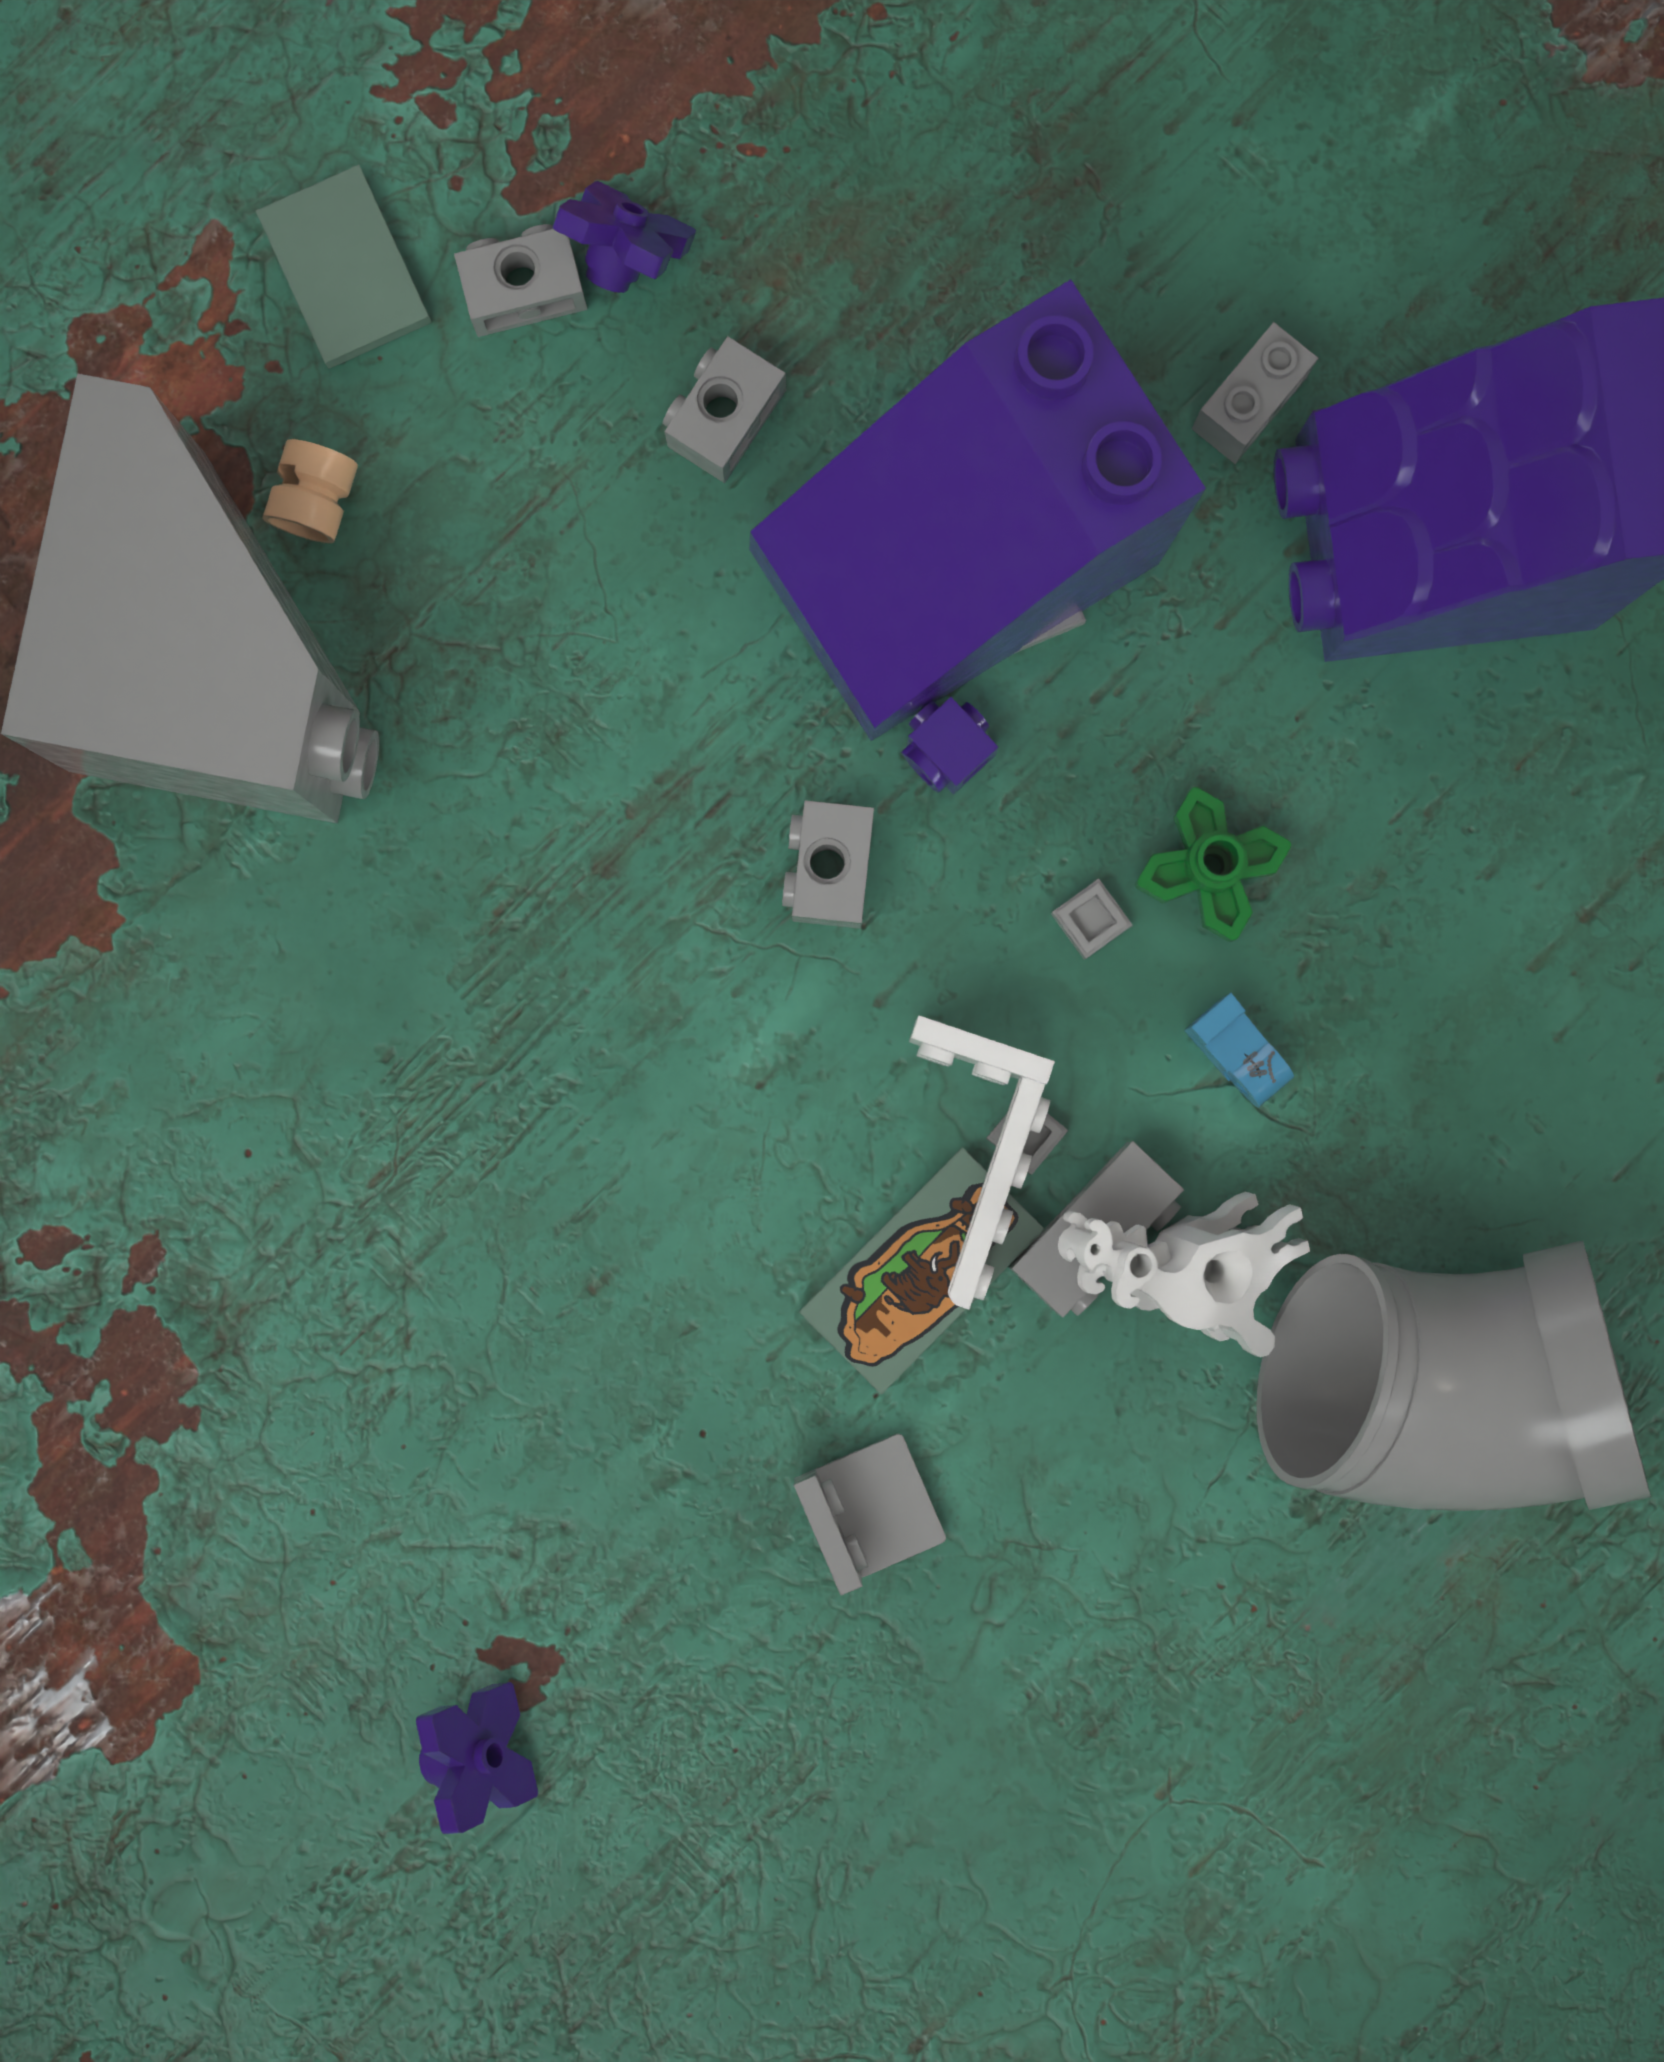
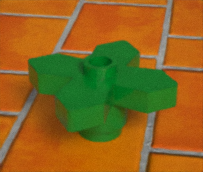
(1242, 857)

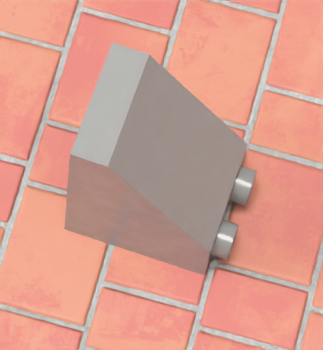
(167, 636)

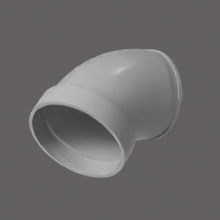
(1449, 1387)

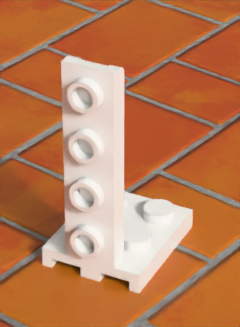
(1008, 1165)

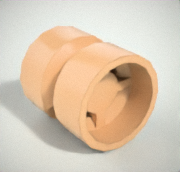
(310, 491)

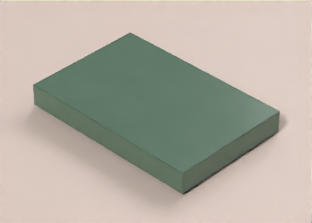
(343, 266)

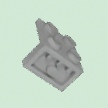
(869, 1511)

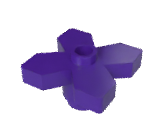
(621, 237)
(471, 1758)

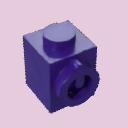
(948, 744)

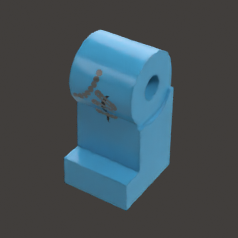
(1240, 1050)

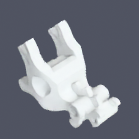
(1194, 1268)

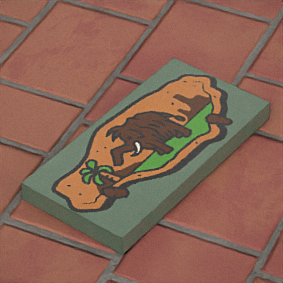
(895, 1288)

